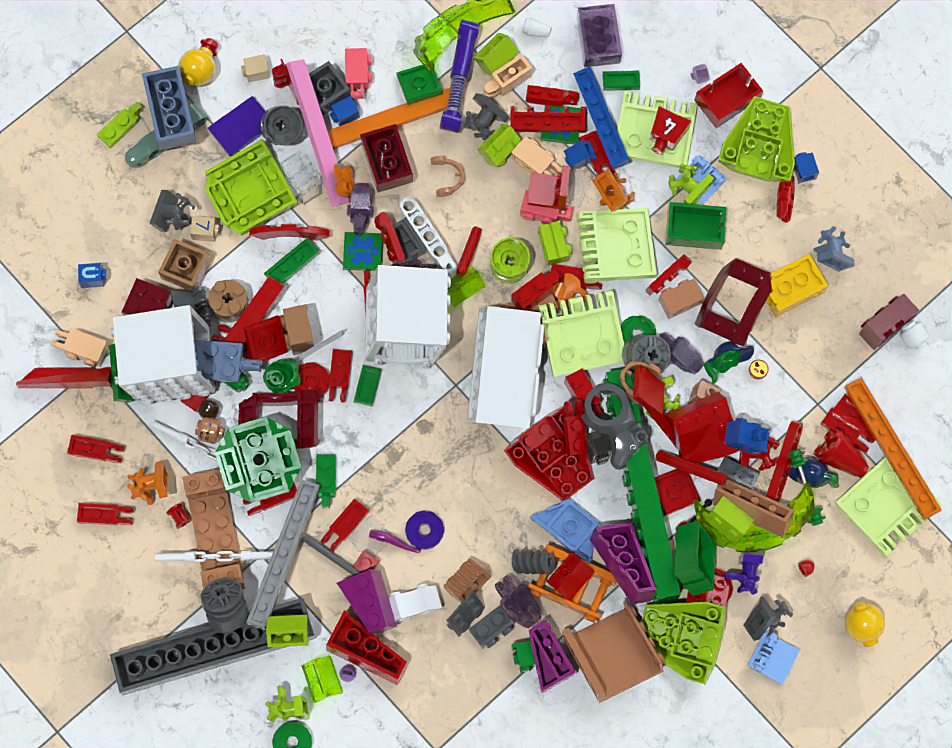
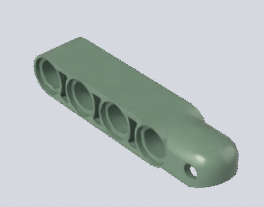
(148, 147)

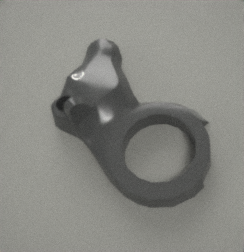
(624, 431)

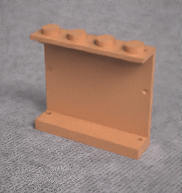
(614, 653)

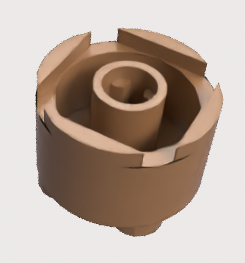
(222, 292)

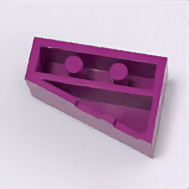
(369, 600)
(550, 658)

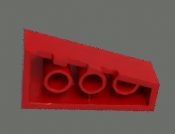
(365, 650)

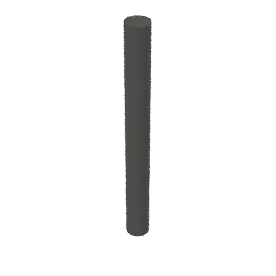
(330, 555)

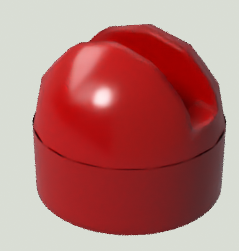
(806, 567)

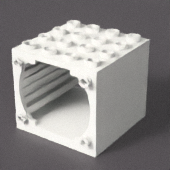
(407, 315)
(159, 354)

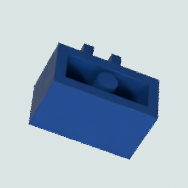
(746, 436)

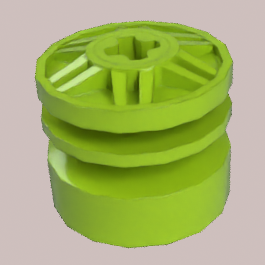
(511, 250)

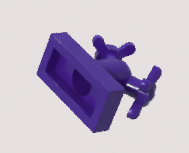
(749, 572)

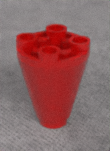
(841, 454)

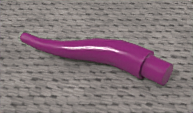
(391, 539)

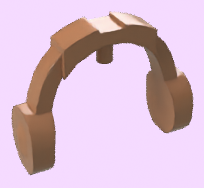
(441, 160)
(655, 370)

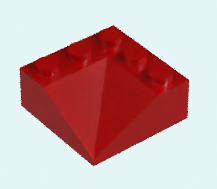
(701, 429)

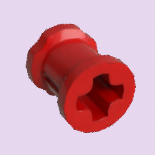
(179, 515)

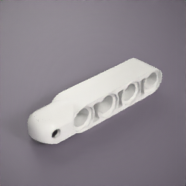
(443, 262)

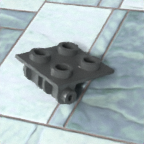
(195, 299)
(465, 614)

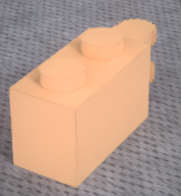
(508, 77)
(533, 158)
(82, 346)

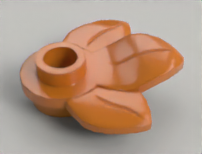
(344, 180)
(568, 289)

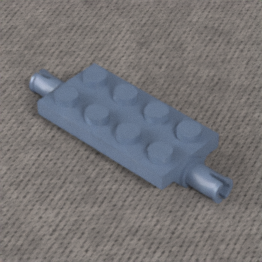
(223, 361)

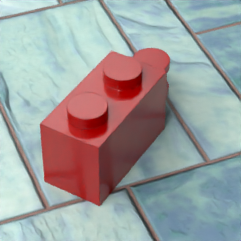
(535, 291)
(579, 387)

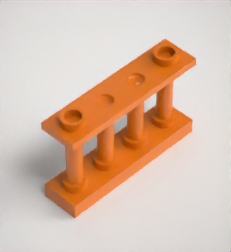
(605, 577)

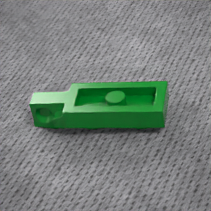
(326, 477)

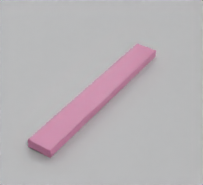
(315, 127)

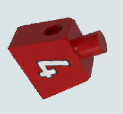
(668, 130)

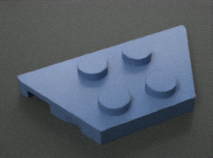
(569, 526)

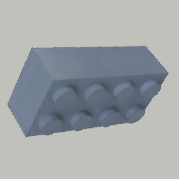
(169, 107)

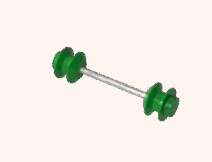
(798, 461)

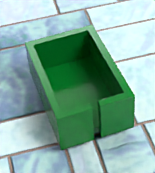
(695, 225)
(694, 558)

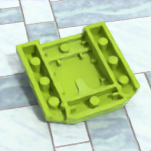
(248, 188)

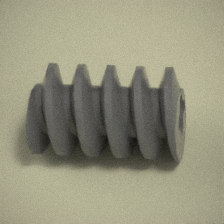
(533, 562)

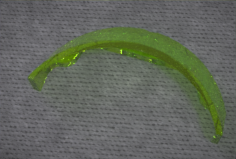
(445, 26)
(759, 538)

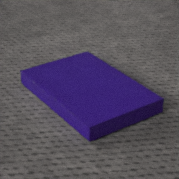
(238, 126)

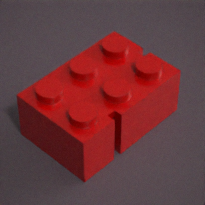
(728, 95)

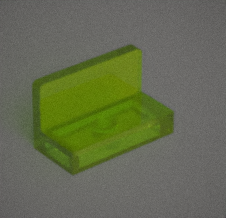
(465, 286)
(322, 678)

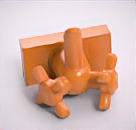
(612, 191)
(157, 480)

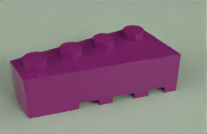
(625, 560)

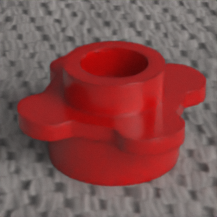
(211, 44)

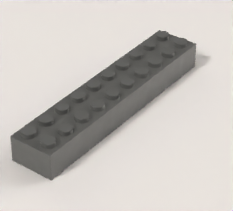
(194, 652)

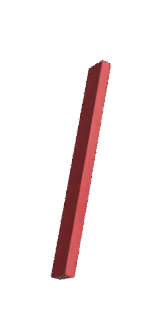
(252, 314)

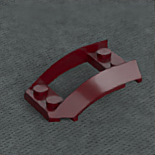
(725, 326)
(306, 412)

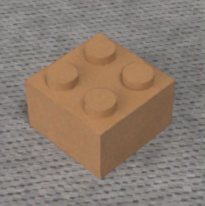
(184, 265)
(297, 324)

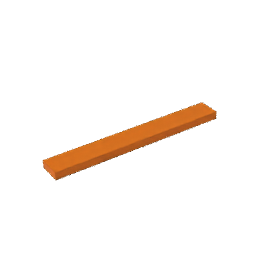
(397, 115)
(892, 449)

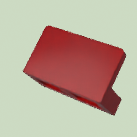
(570, 576)

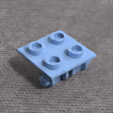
(703, 169)
(773, 657)

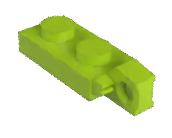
(120, 125)

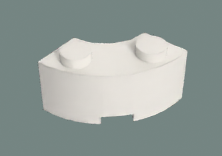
(422, 600)

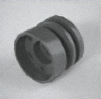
(289, 118)
(637, 350)
(224, 605)

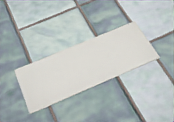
(320, 345)

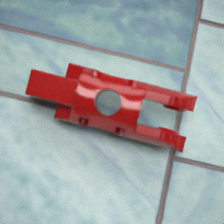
(785, 200)

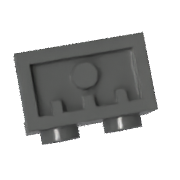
(491, 627)

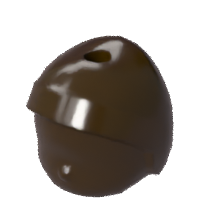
(208, 409)

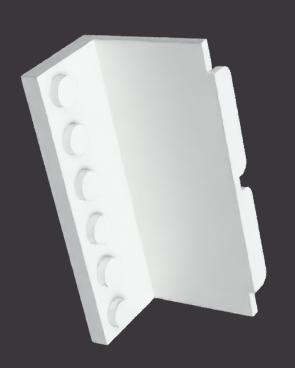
(505, 367)

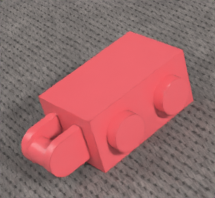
(357, 71)
(543, 214)

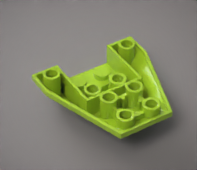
(761, 142)
(687, 636)

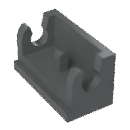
(409, 240)
(738, 473)

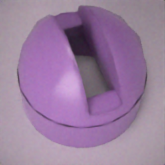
(347, 678)

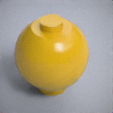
(197, 66)
(865, 623)

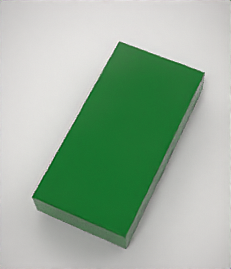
(621, 80)
(367, 385)

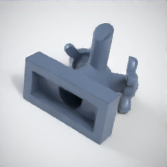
(831, 252)

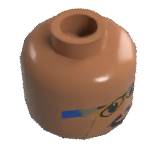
(209, 430)

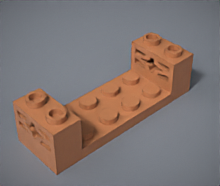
(213, 525)

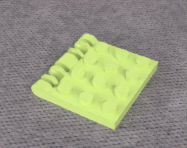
(636, 126)
(618, 243)
(583, 337)
(880, 505)

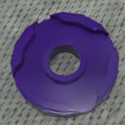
(424, 541)

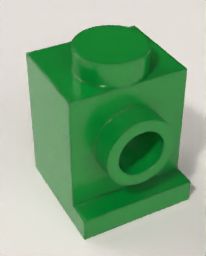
(524, 656)

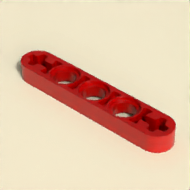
(782, 467)

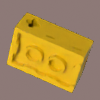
(795, 285)

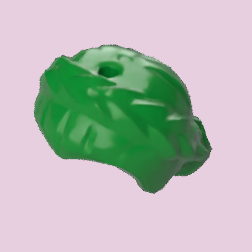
(284, 372)

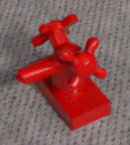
(767, 463)

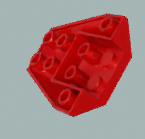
(543, 457)

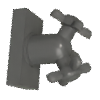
(487, 113)
(168, 209)
(766, 617)

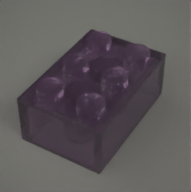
(599, 35)

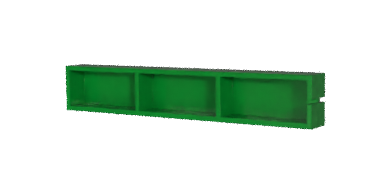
(645, 505)

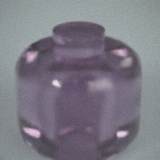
(700, 73)

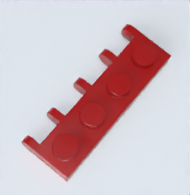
(547, 120)

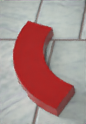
(289, 230)

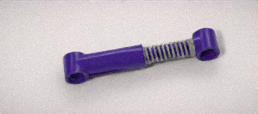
(460, 71)

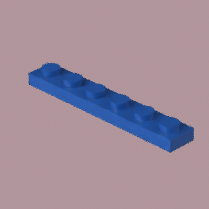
(601, 117)

